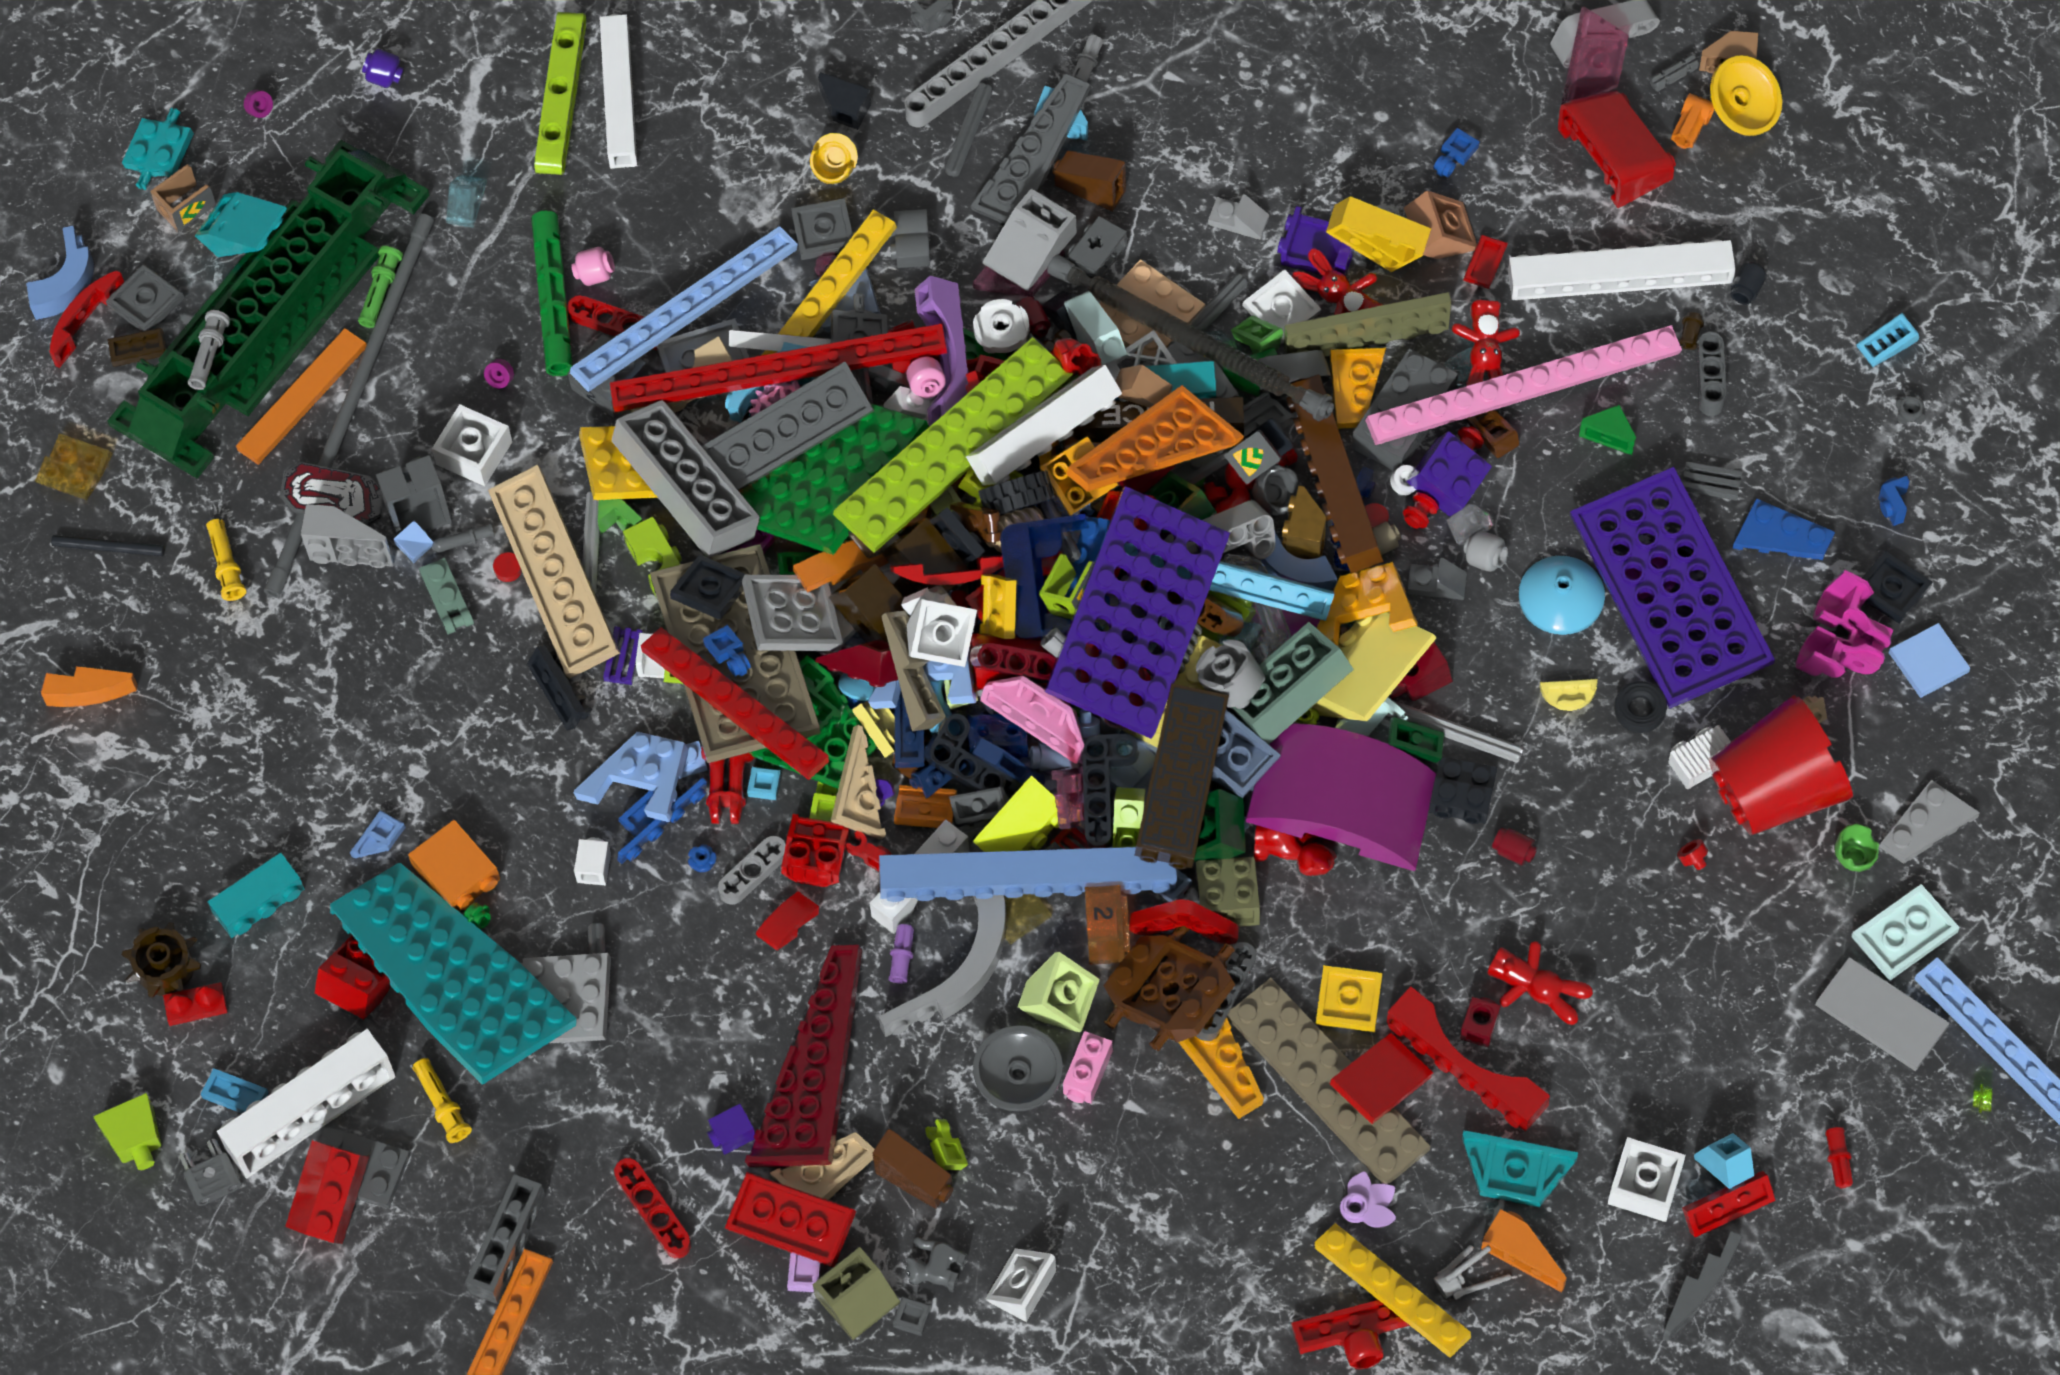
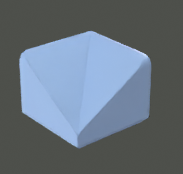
(413, 541)

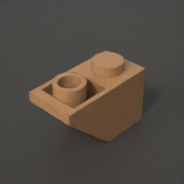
(1730, 45)

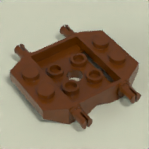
(1200, 980)

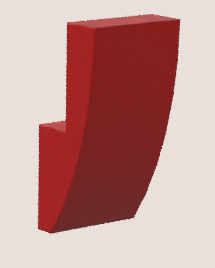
(784, 922)

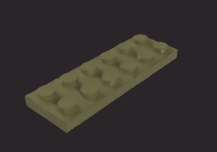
(1370, 325)

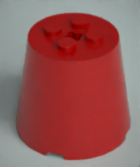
(1779, 770)

